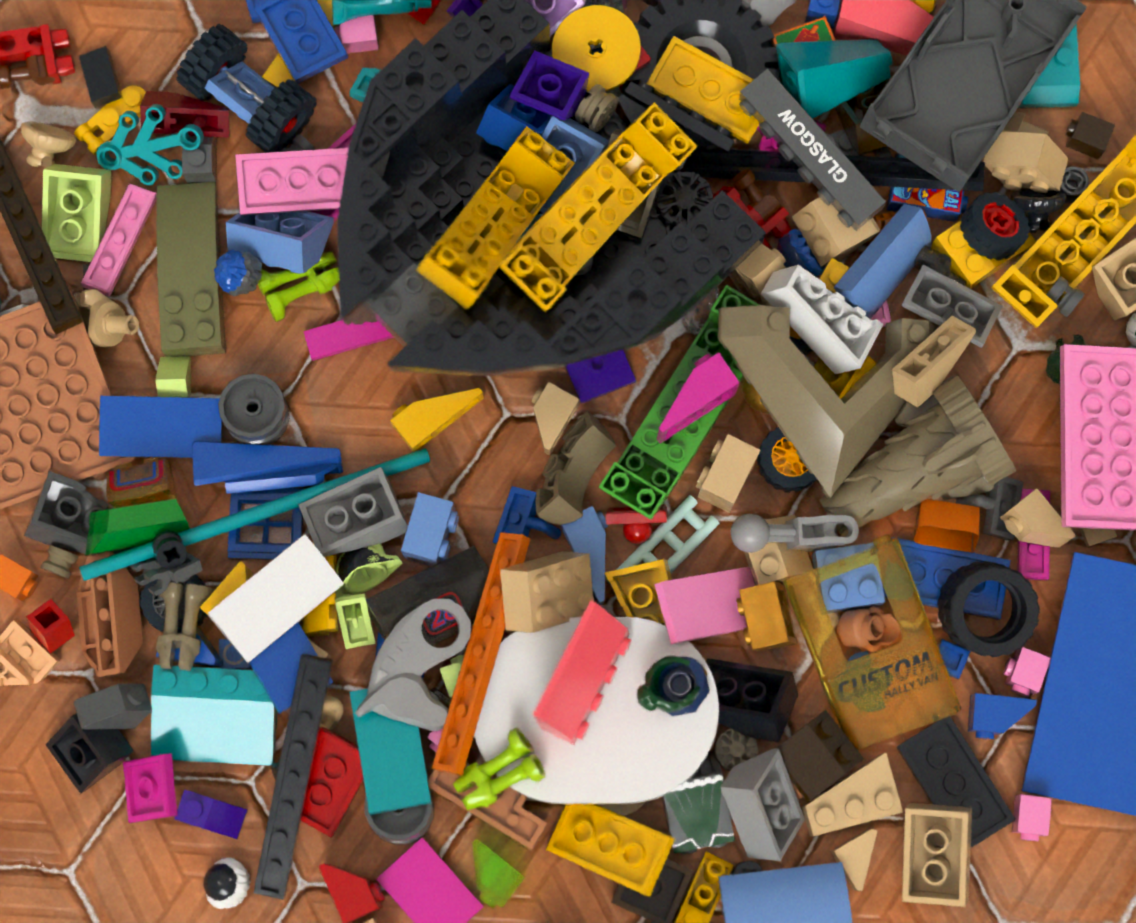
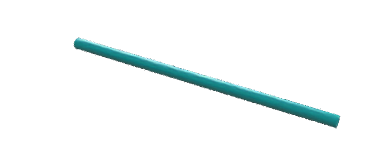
(248, 516)

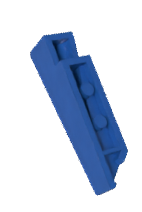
(262, 466)

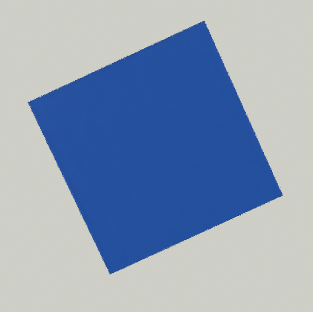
(1088, 703)

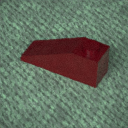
(185, 110)

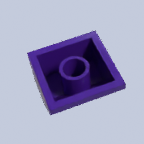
(551, 86)

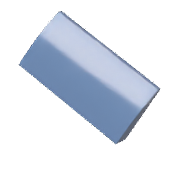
(886, 260)
(787, 895)

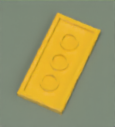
(704, 86)
(611, 845)

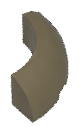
(571, 470)

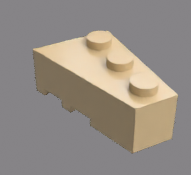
(857, 799)

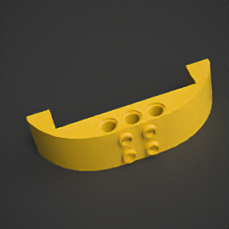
(1074, 240)

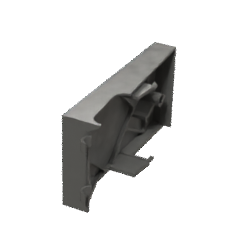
(967, 81)

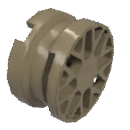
(596, 108)
(734, 749)

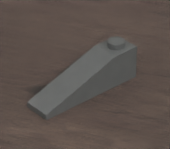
(63, 514)

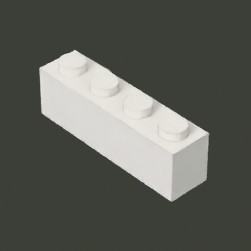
(823, 319)

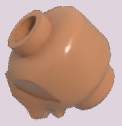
(868, 629)

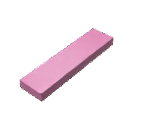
(119, 239)

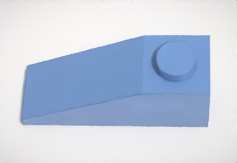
(589, 536)

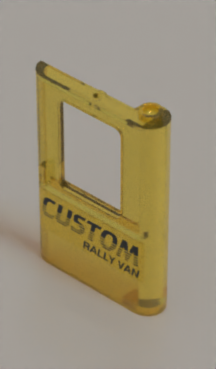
(888, 688)

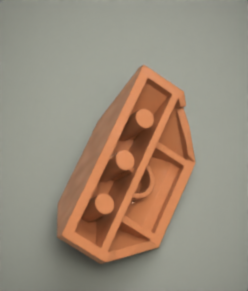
(109, 619)

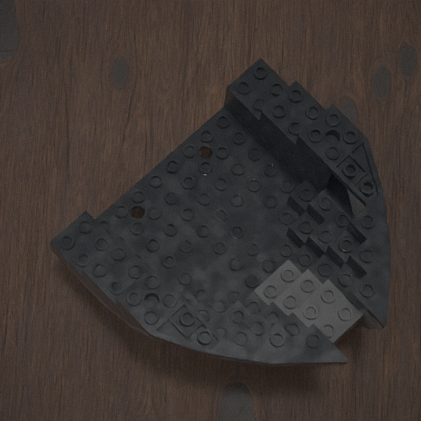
(420, 165)

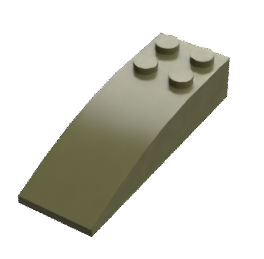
(186, 260)

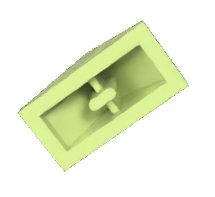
(174, 377)
(355, 621)

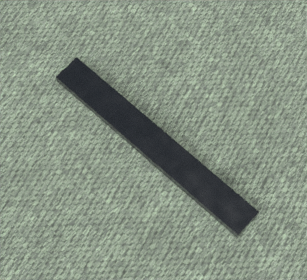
(293, 776)

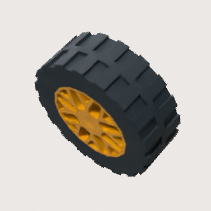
(782, 465)

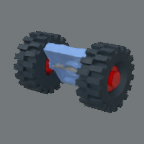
(217, 69)

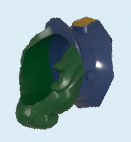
(674, 686)

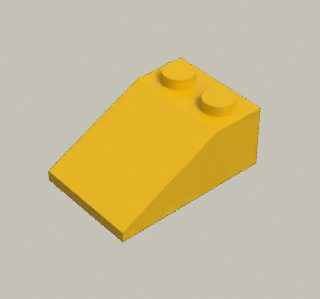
(966, 260)

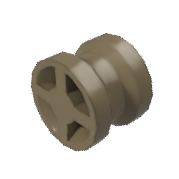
(59, 562)

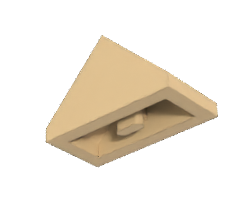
(856, 857)

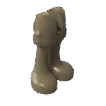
(186, 640)

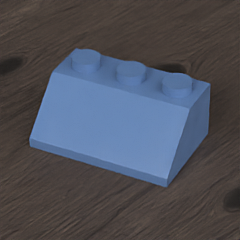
(281, 239)

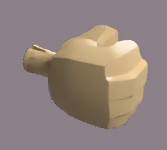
(104, 318)

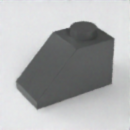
(201, 163)
(114, 707)

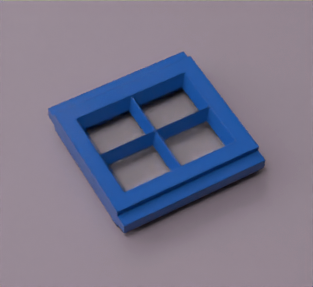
(266, 537)

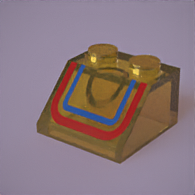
(140, 483)

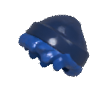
(797, 252)

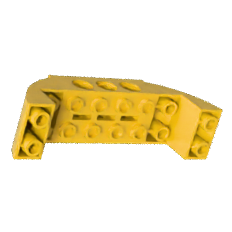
(596, 205)
(495, 218)

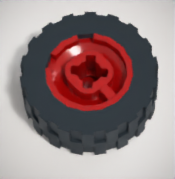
(995, 226)

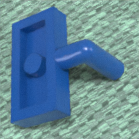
(520, 517)

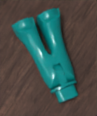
(350, 9)

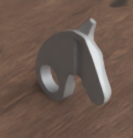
(396, 676)

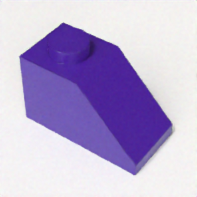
(210, 814)

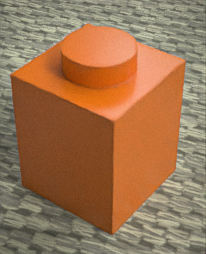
(16, 579)

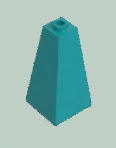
(831, 71)

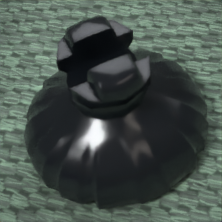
(1038, 206)

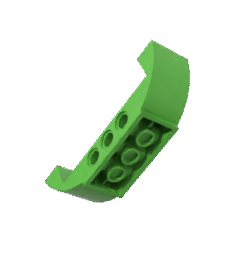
(652, 469)

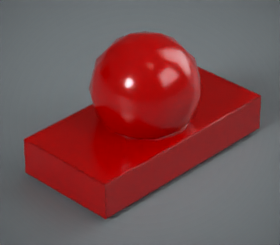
(636, 527)

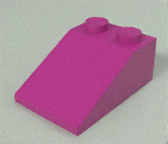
(704, 390)

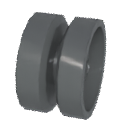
(247, 395)
(404, 826)

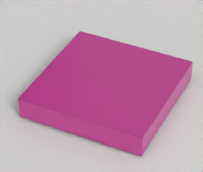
(150, 788)

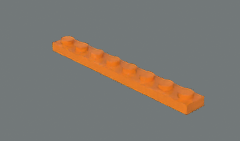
(478, 660)

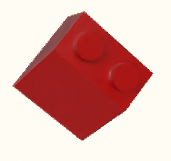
(352, 893)

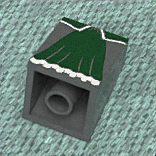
(698, 811)

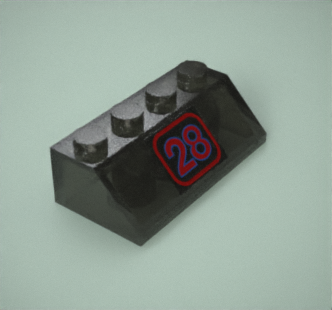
(456, 578)

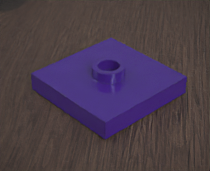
(600, 375)

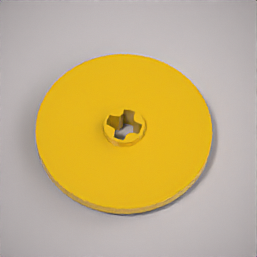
(594, 26)

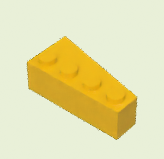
(637, 590)

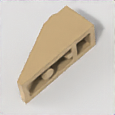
(931, 361)

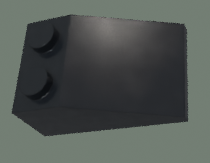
(754, 698)

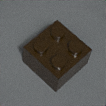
(664, 897)

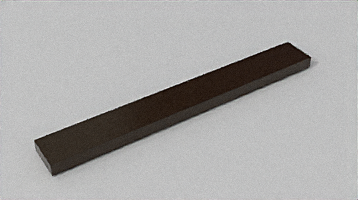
(35, 250)

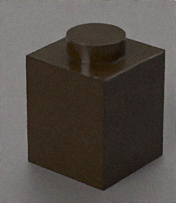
(1089, 135)

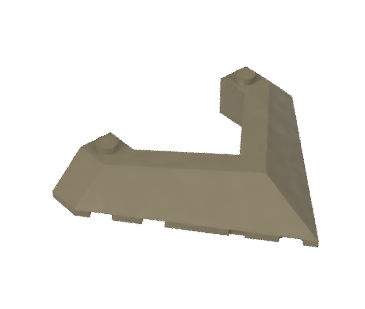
(823, 428)

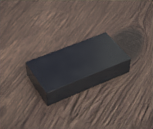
(100, 77)

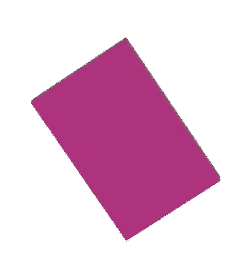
(428, 887)

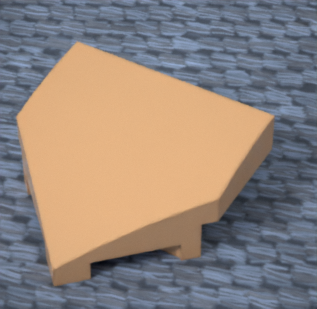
(23, 657)

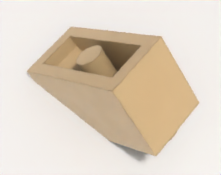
(553, 413)
(1037, 522)

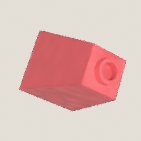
(891, 22)

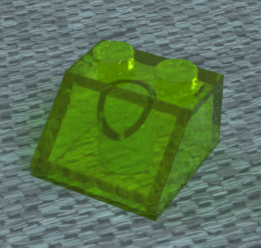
(494, 876)

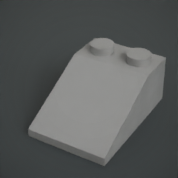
(354, 515)

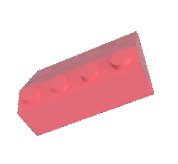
(582, 674)

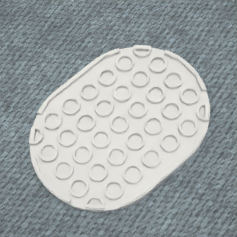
(626, 750)

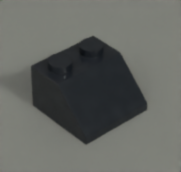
(88, 753)

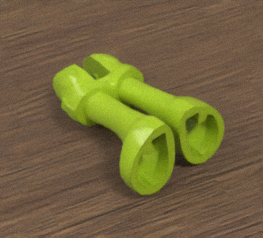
(315, 282)
(481, 774)

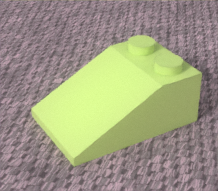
(75, 210)

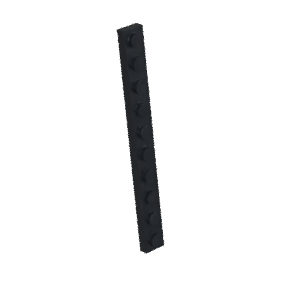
(774, 167)

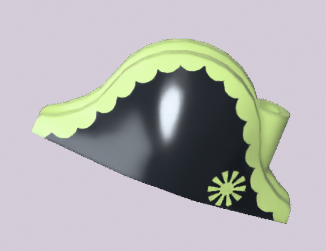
(364, 569)

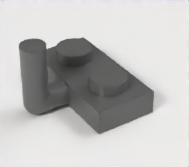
(1000, 500)

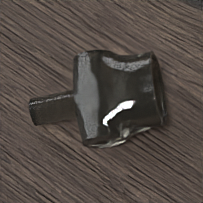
(937, 262)

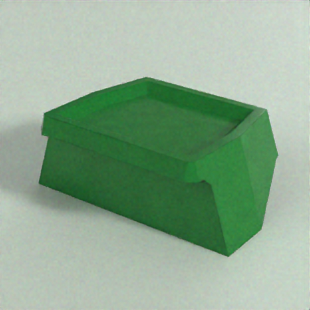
(133, 525)

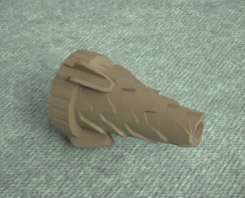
(941, 452)

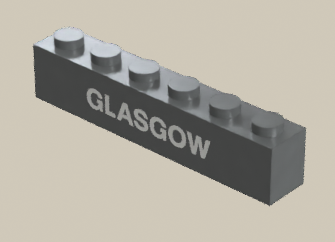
(811, 150)

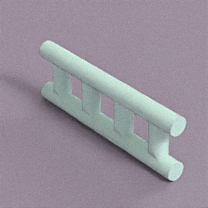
(664, 532)

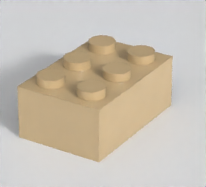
(546, 591)
(937, 854)

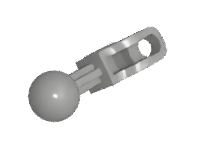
(805, 534)

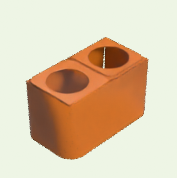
(947, 525)

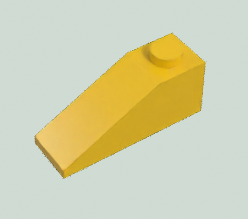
(429, 417)

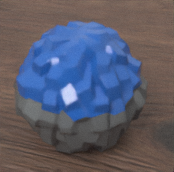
(238, 272)

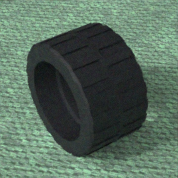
(1020, 624)

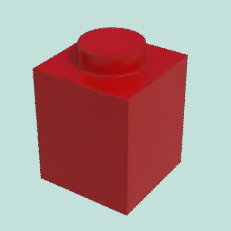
(50, 626)

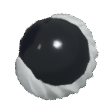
(226, 883)

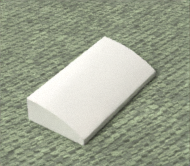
(275, 598)

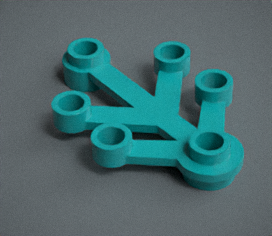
(146, 148)

